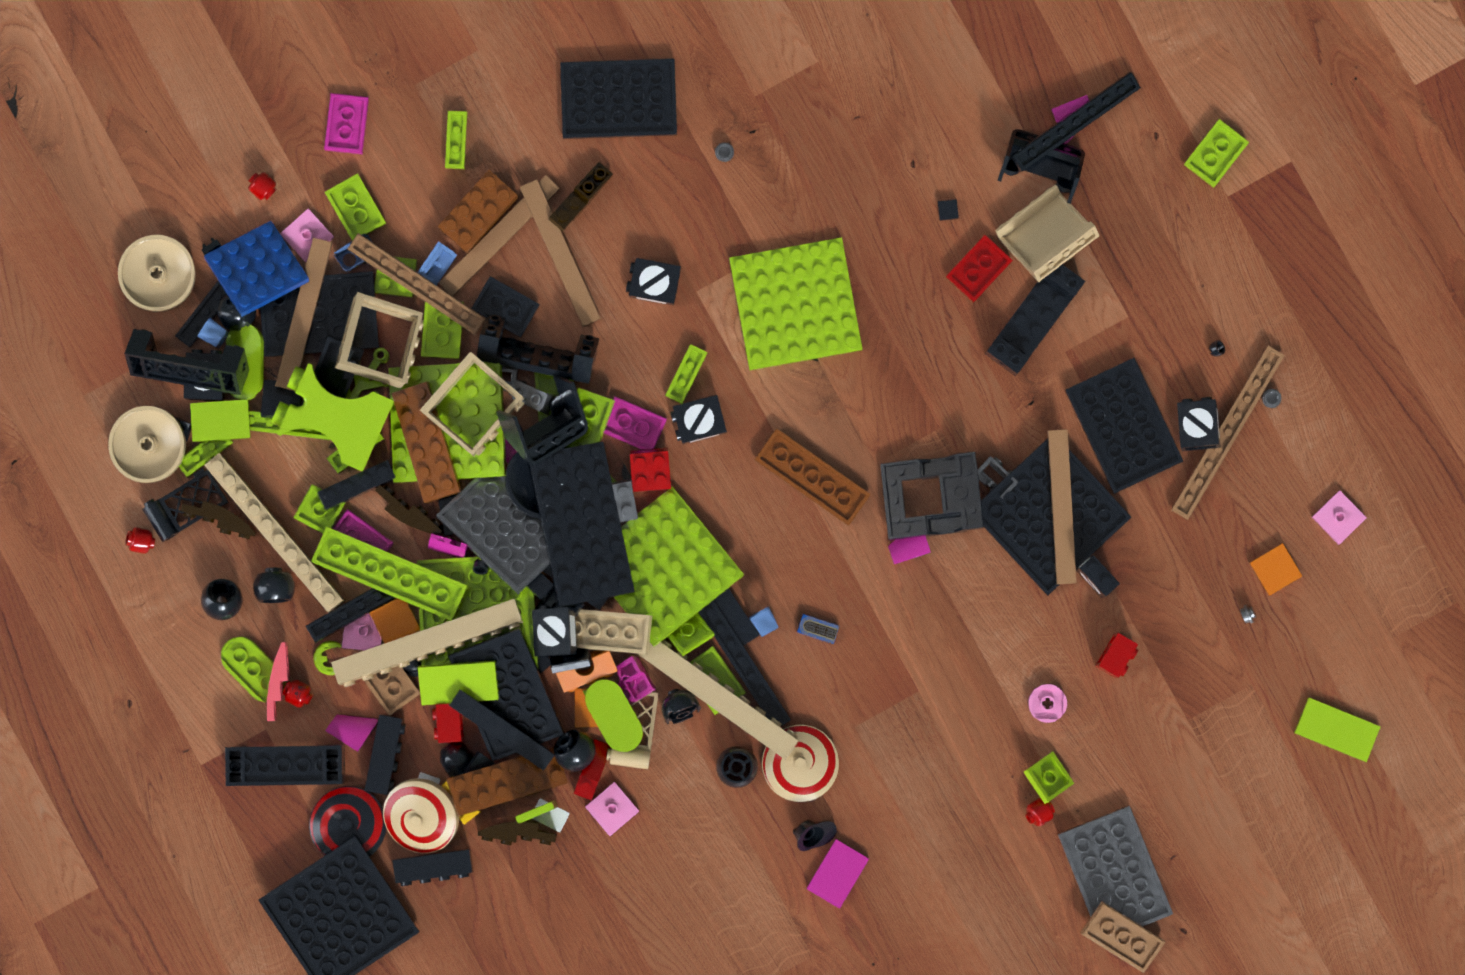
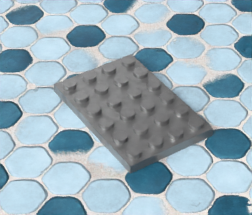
(497, 531)
(1115, 867)

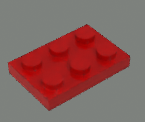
(979, 268)

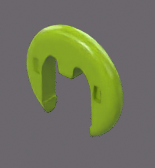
(319, 659)

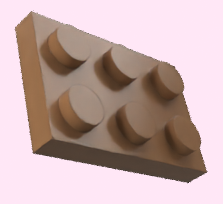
(393, 689)

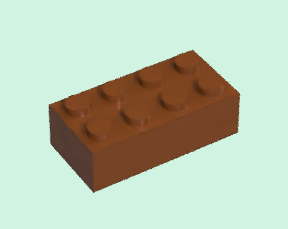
(478, 212)

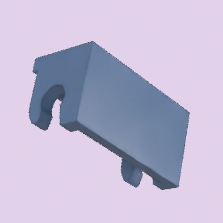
(437, 263)

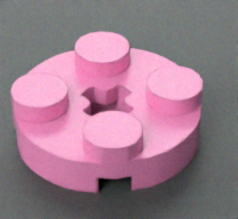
(1055, 695)

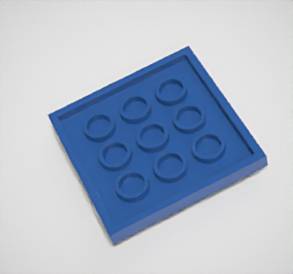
(256, 268)

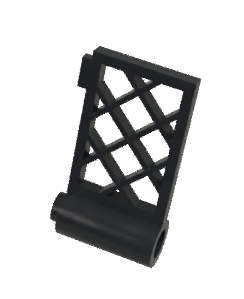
(161, 516)

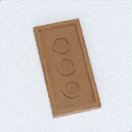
(1122, 937)

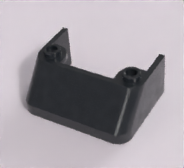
(1061, 164)
(552, 433)

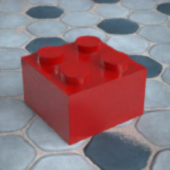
(650, 469)
(1116, 655)
(448, 724)

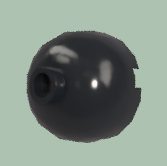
(231, 317)
(679, 706)

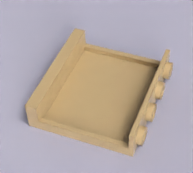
(1046, 233)

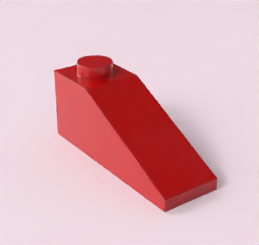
(592, 773)

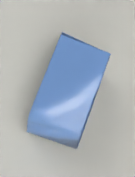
(339, 254)
(213, 333)
(764, 622)

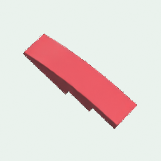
(279, 673)

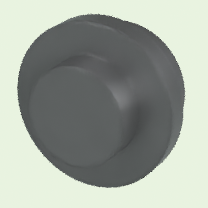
(724, 152)
(1271, 398)
(1248, 614)

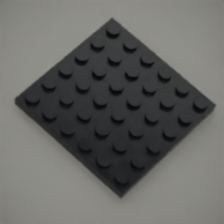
(1025, 521)
(339, 913)

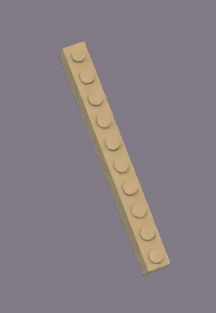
(274, 532)
(426, 642)
(722, 698)

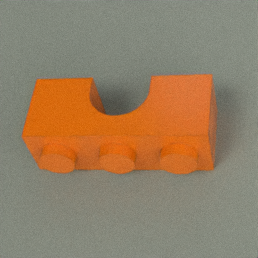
(601, 666)

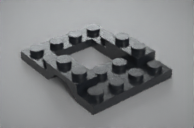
(958, 492)

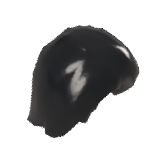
(455, 758)

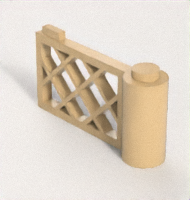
(641, 754)

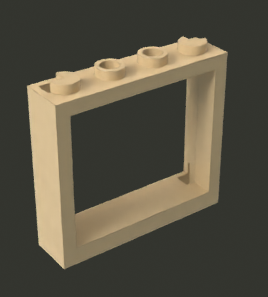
(388, 308)
(450, 382)

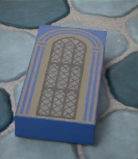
(818, 629)

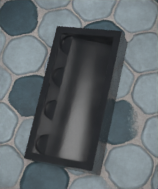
(331, 378)

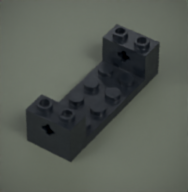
(1034, 319)
(534, 357)
(146, 362)
(285, 765)

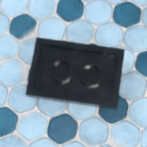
(507, 303)

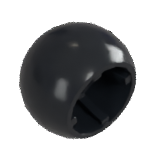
(274, 586)
(221, 599)
(574, 750)
(737, 783)

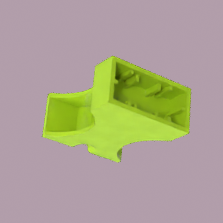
(348, 422)

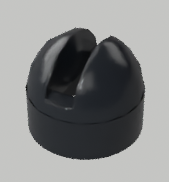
(1217, 348)
(480, 567)

